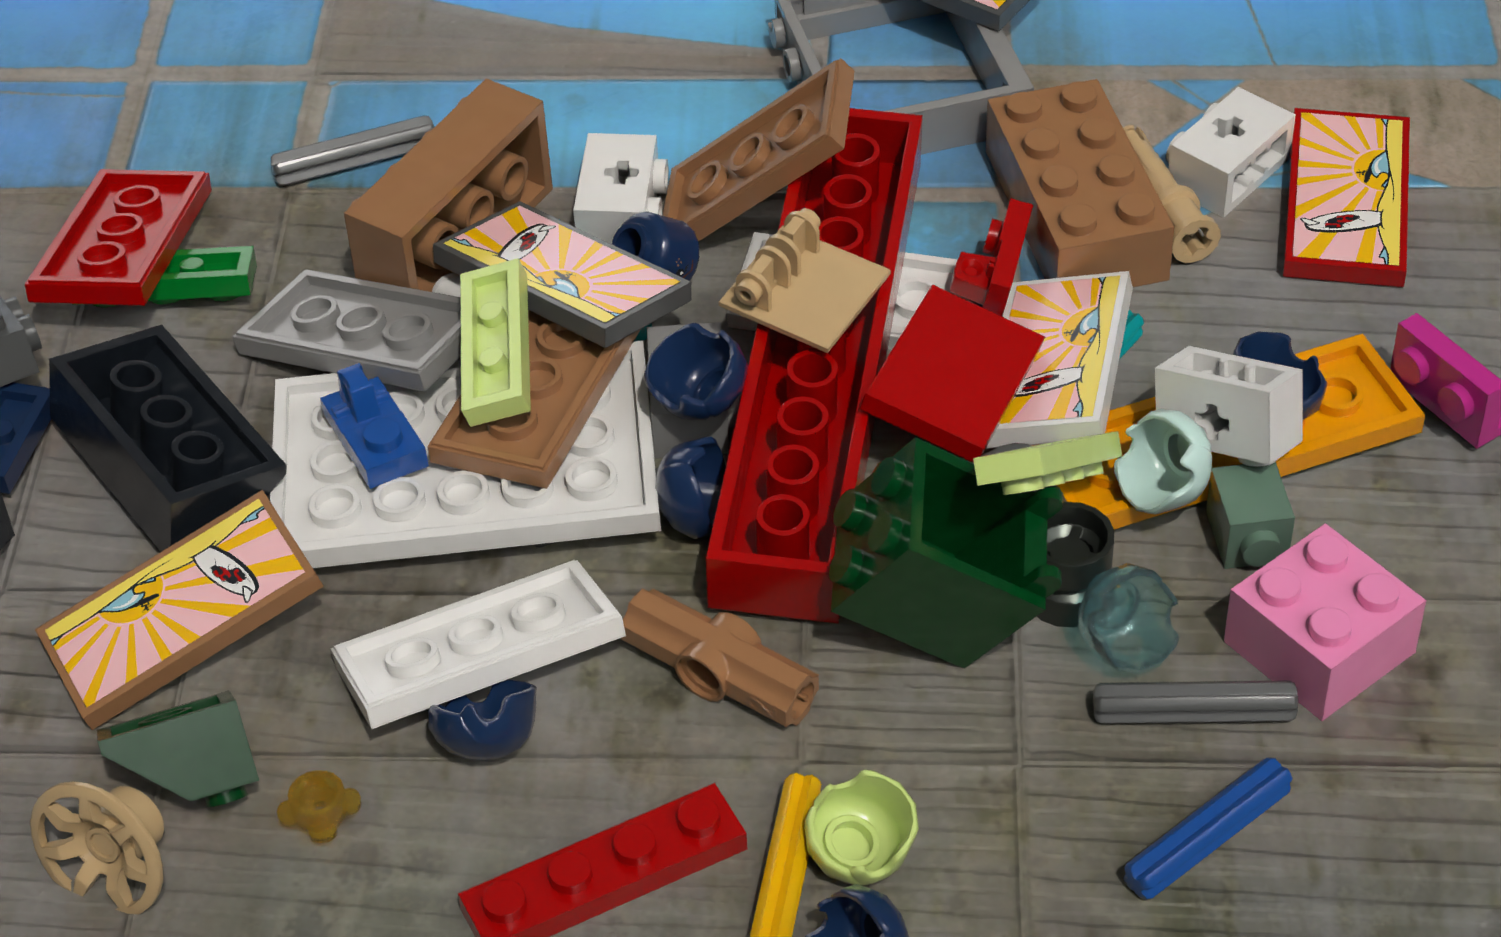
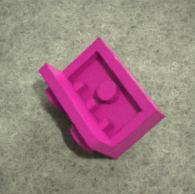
(1447, 380)

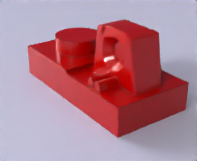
(990, 278)

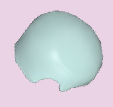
(1165, 462)

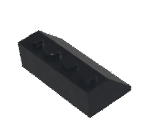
(159, 433)

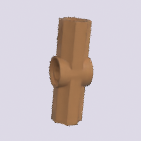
(720, 657)

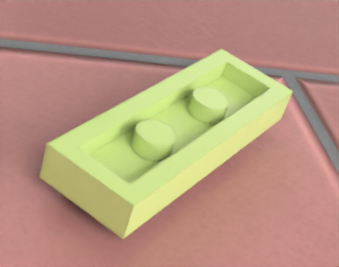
(494, 343)

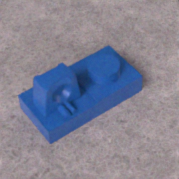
(373, 428)

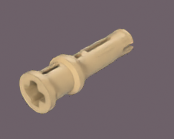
(1179, 202)

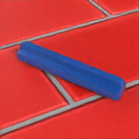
(1207, 828)

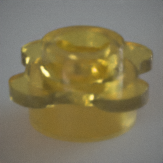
(313, 791)

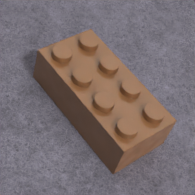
(459, 172)
(1084, 181)

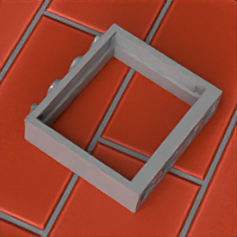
(945, 121)

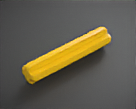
(785, 860)

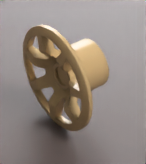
(109, 838)

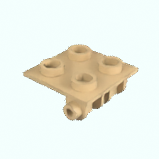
(804, 284)

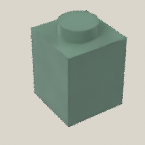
(1249, 514)

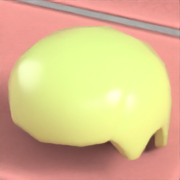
(861, 828)

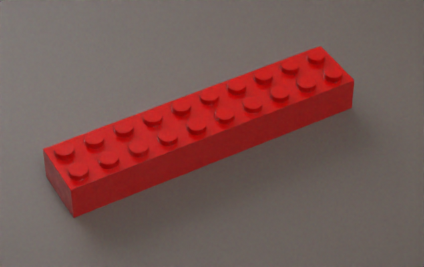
(799, 410)

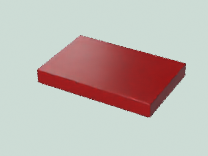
(953, 373)

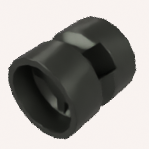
(1081, 547)

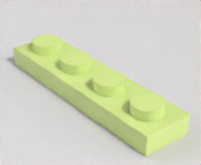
(1048, 463)

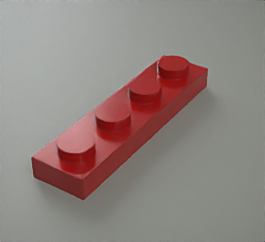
(606, 868)

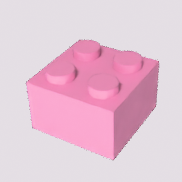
(1324, 620)

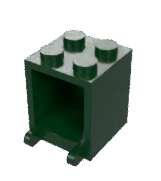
(940, 556)

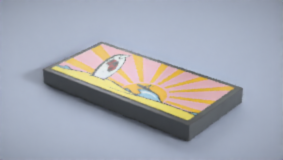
(569, 273)

